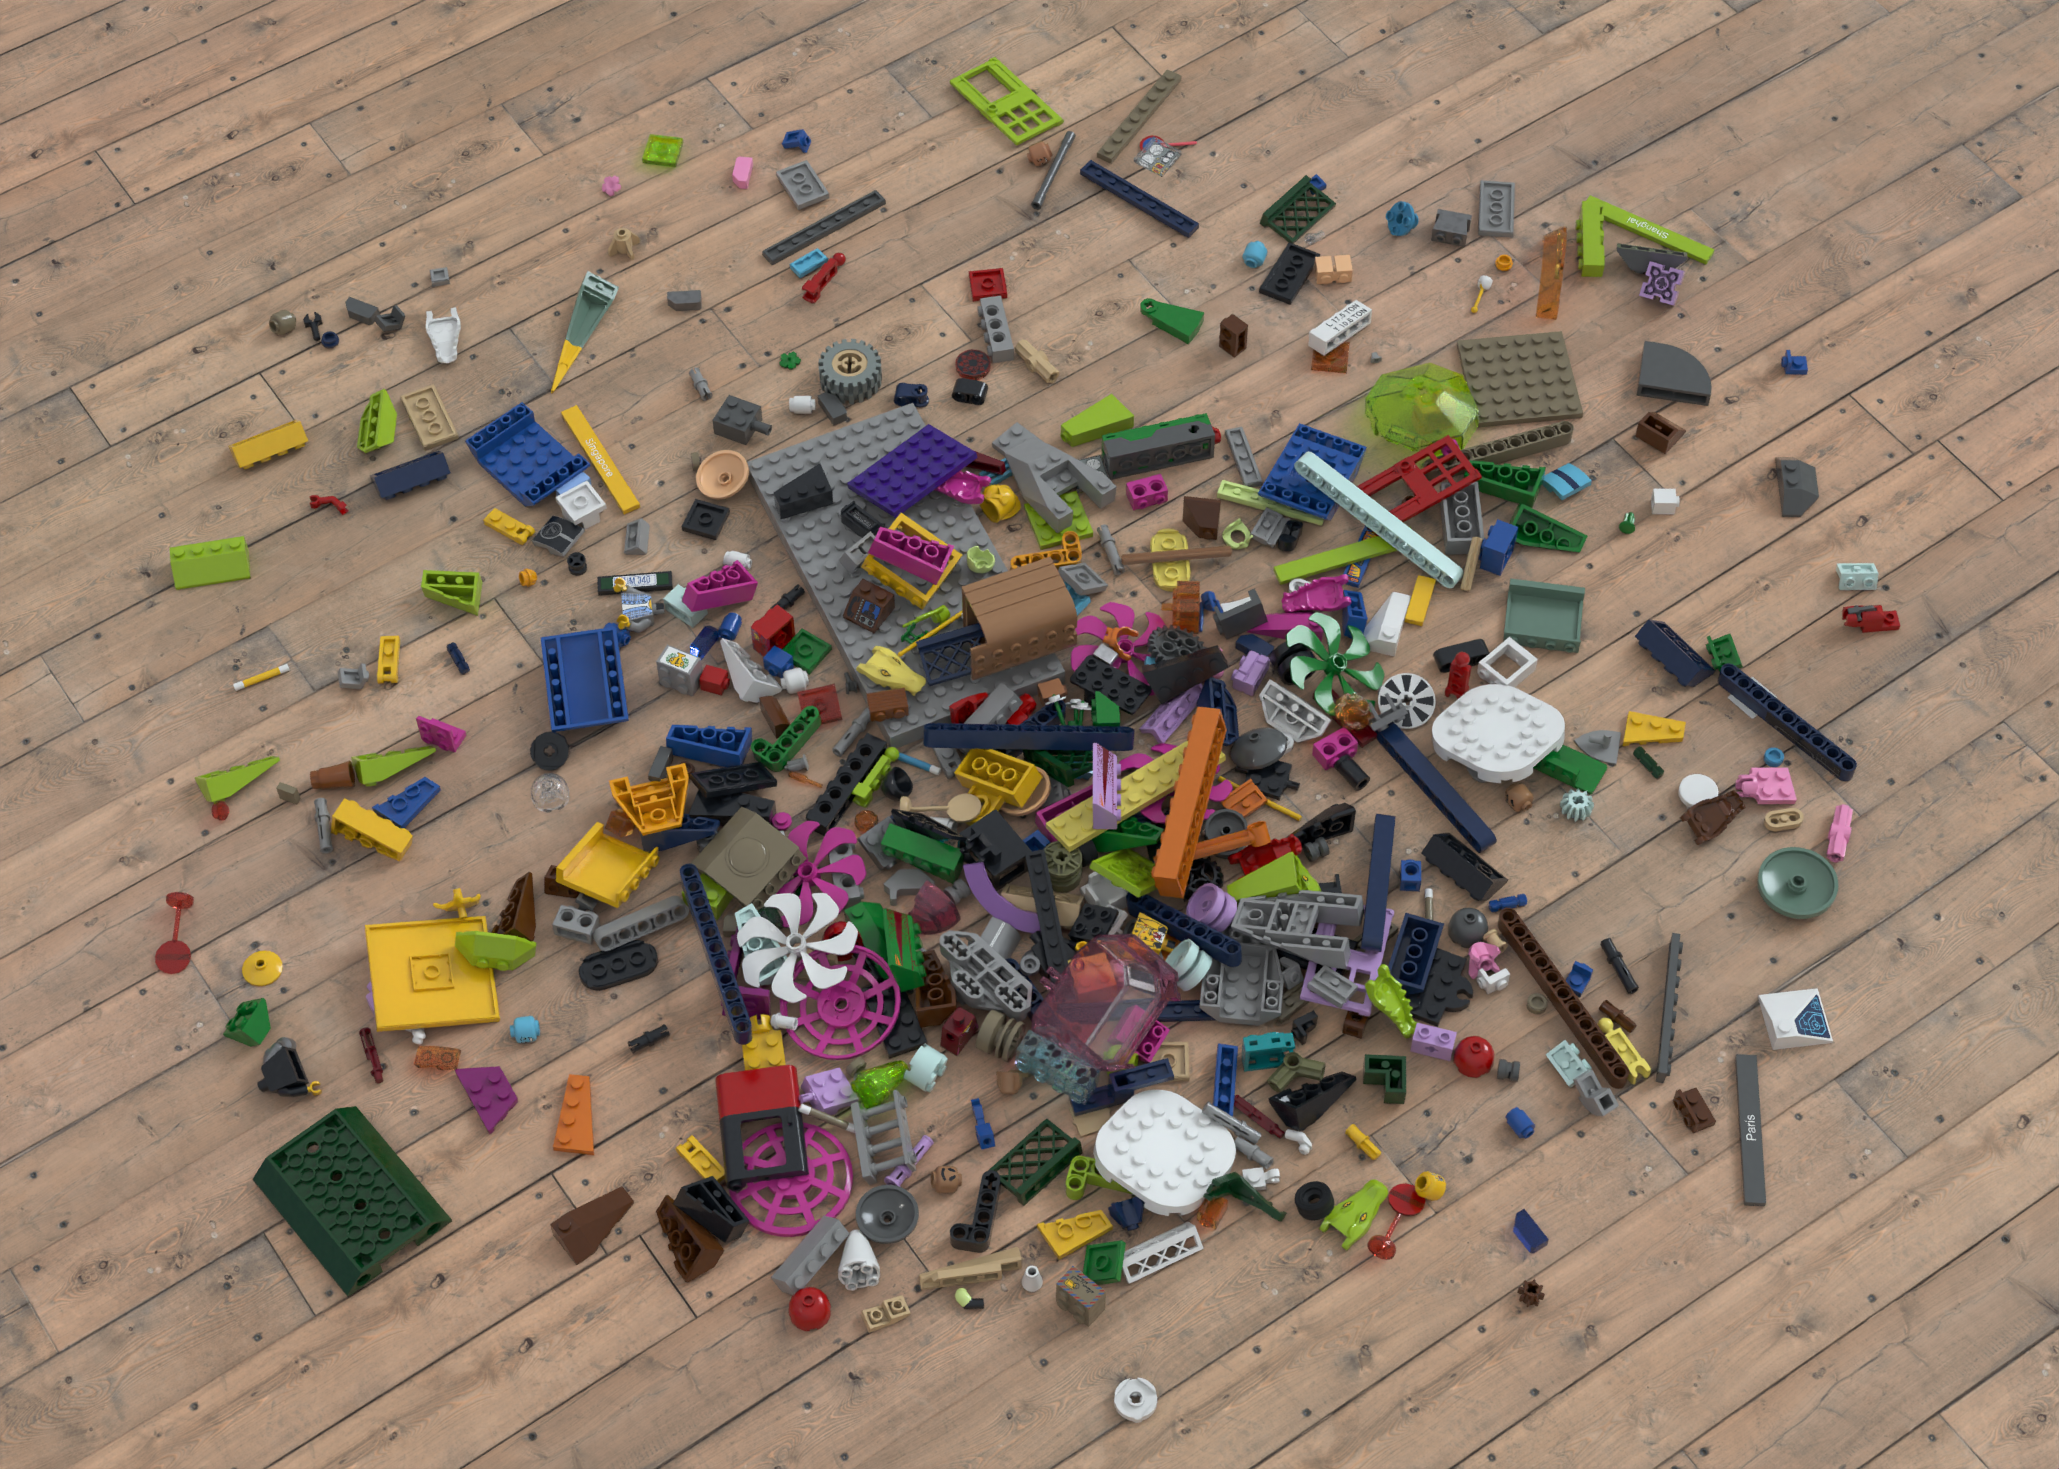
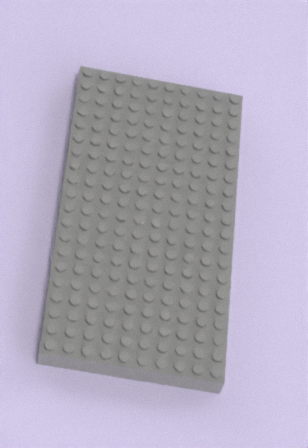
(819, 540)

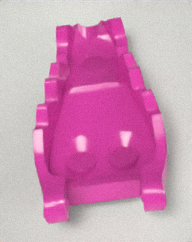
(965, 487)
(1320, 595)

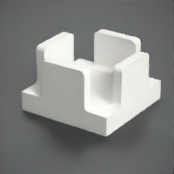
(581, 505)
(1102, 892)

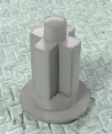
(797, 764)

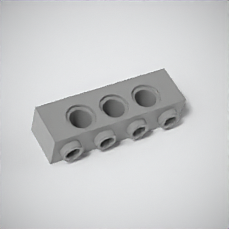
(996, 329)
(841, 880)

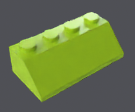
(210, 562)

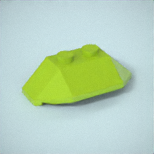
(377, 423)
(494, 949)

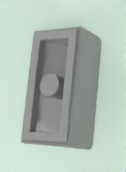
(637, 537)

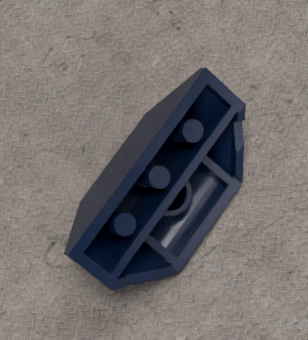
(1217, 696)

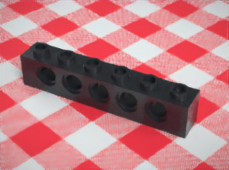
(836, 808)

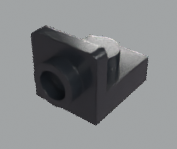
(1302, 1025)

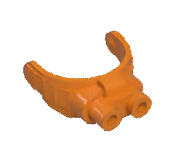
(1112, 637)

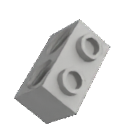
(855, 555)
(574, 928)

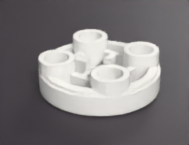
(1696, 788)

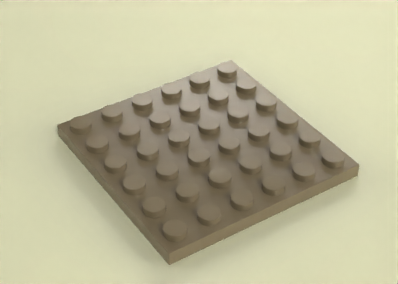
(1520, 378)

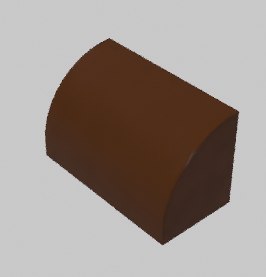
(774, 715)

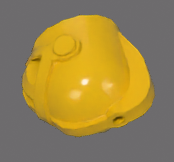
(999, 502)

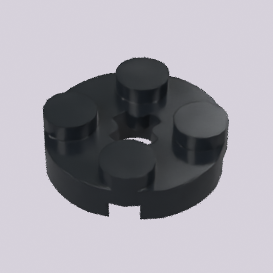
(542, 758)

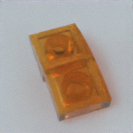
(436, 1056)

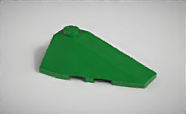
(1128, 835)

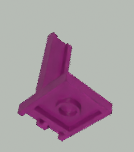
(755, 1000)

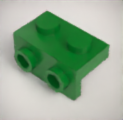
(1723, 651)

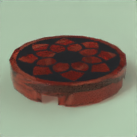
(973, 364)

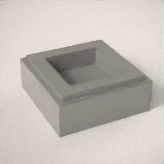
(439, 276)

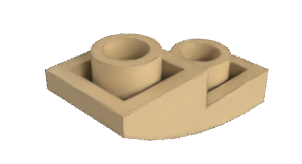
(888, 1313)

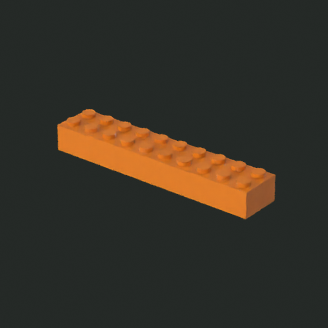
(1189, 802)

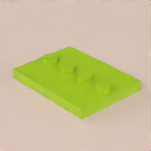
(1126, 870)

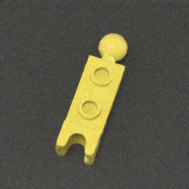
(1625, 1050)

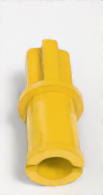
(1363, 1142)

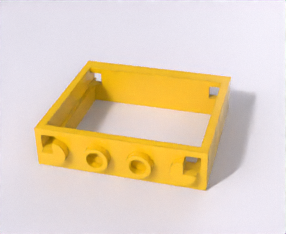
(896, 583)

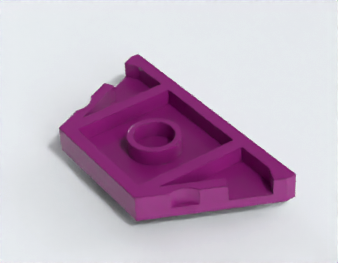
(489, 1093)

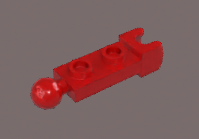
(822, 278)
(1459, 675)

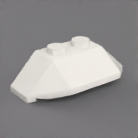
(1291, 713)

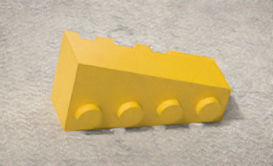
(370, 830)

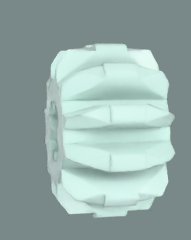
(1577, 805)

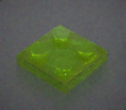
(662, 150)

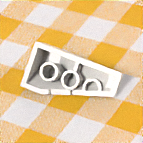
(1386, 625)
(747, 675)

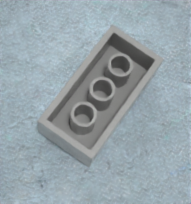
(1461, 519)

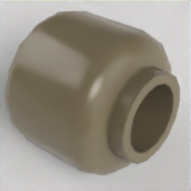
(282, 322)

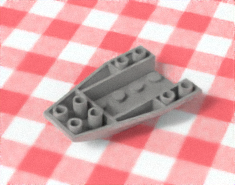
(1246, 992)

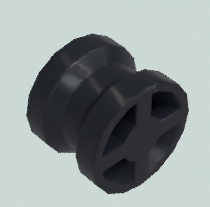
(577, 564)

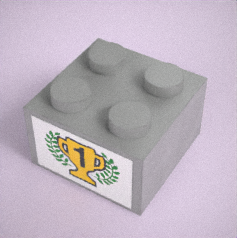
(679, 670)

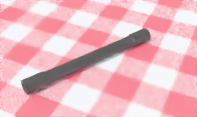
(1041, 194)

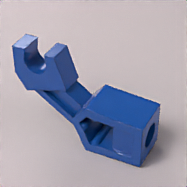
(983, 1130)

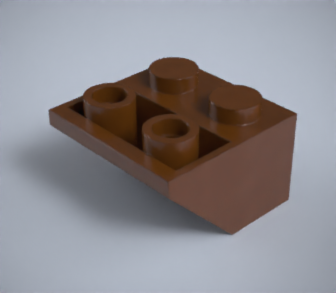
(1659, 432)

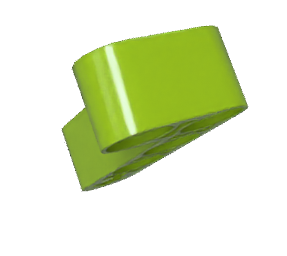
(1085, 1177)

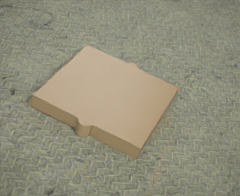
(1090, 1122)

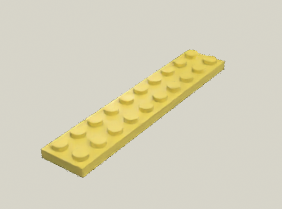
(1137, 792)

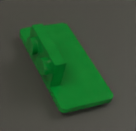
(1573, 769)

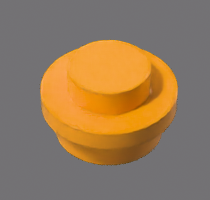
(1504, 262)

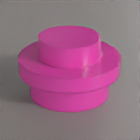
(782, 821)

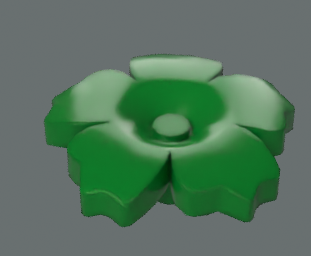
(789, 360)

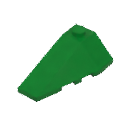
(1545, 532)
(870, 923)

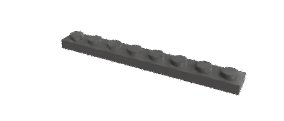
(1668, 1015)

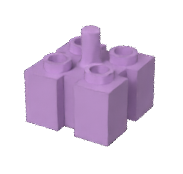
(1662, 283)

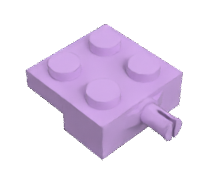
(828, 1091)

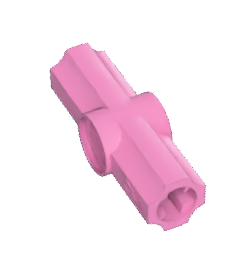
(1839, 833)

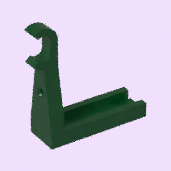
(1239, 1188)

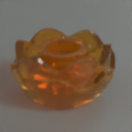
(862, 817)

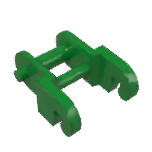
(909, 629)

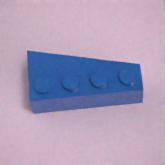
(710, 745)

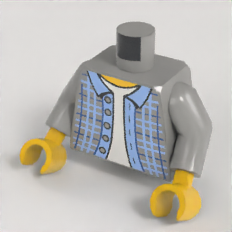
(636, 608)

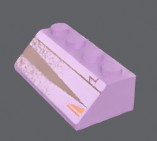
(1105, 789)

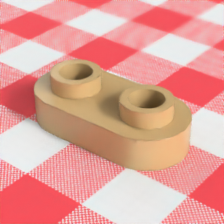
(1782, 819)

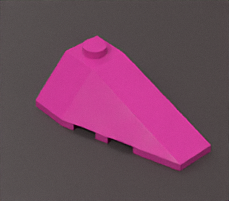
(1281, 623)

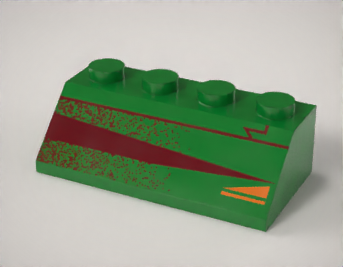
(904, 949)

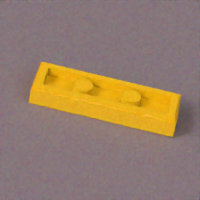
(1420, 600)

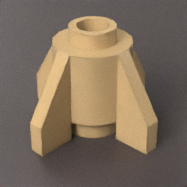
(623, 242)

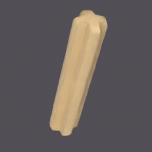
(1471, 563)

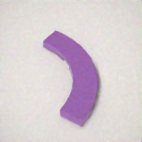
(996, 904)

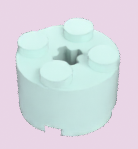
(925, 1067)

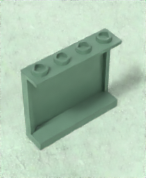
(1544, 615)

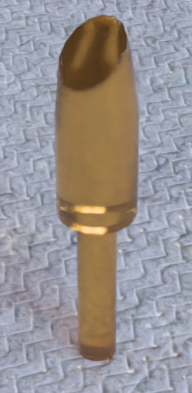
(802, 778)

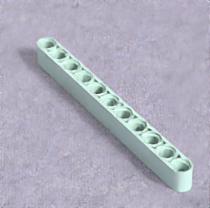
(1379, 520)

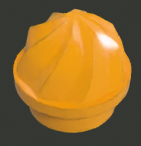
(527, 577)

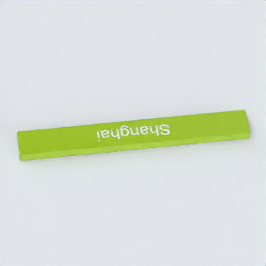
(1655, 232)

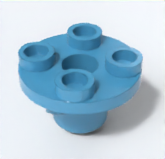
(1401, 218)

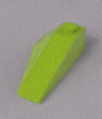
(375, 767)
(223, 784)

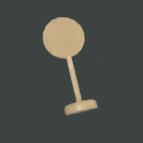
(960, 808)

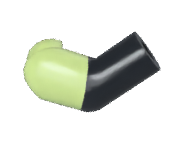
(967, 1301)

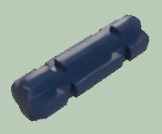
(458, 658)

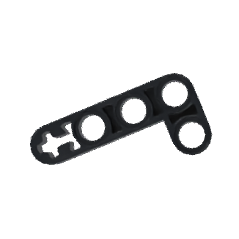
(982, 1211)

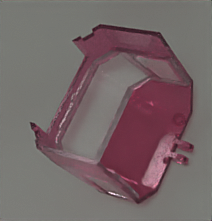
(1106, 1000)

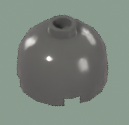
(1467, 927)

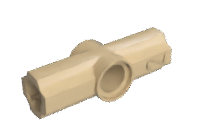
(1036, 361)

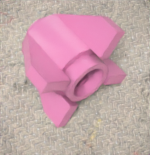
(1482, 956)

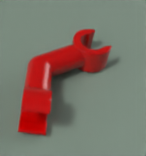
(317, 501)

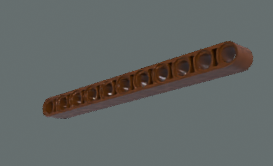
(1563, 1005)

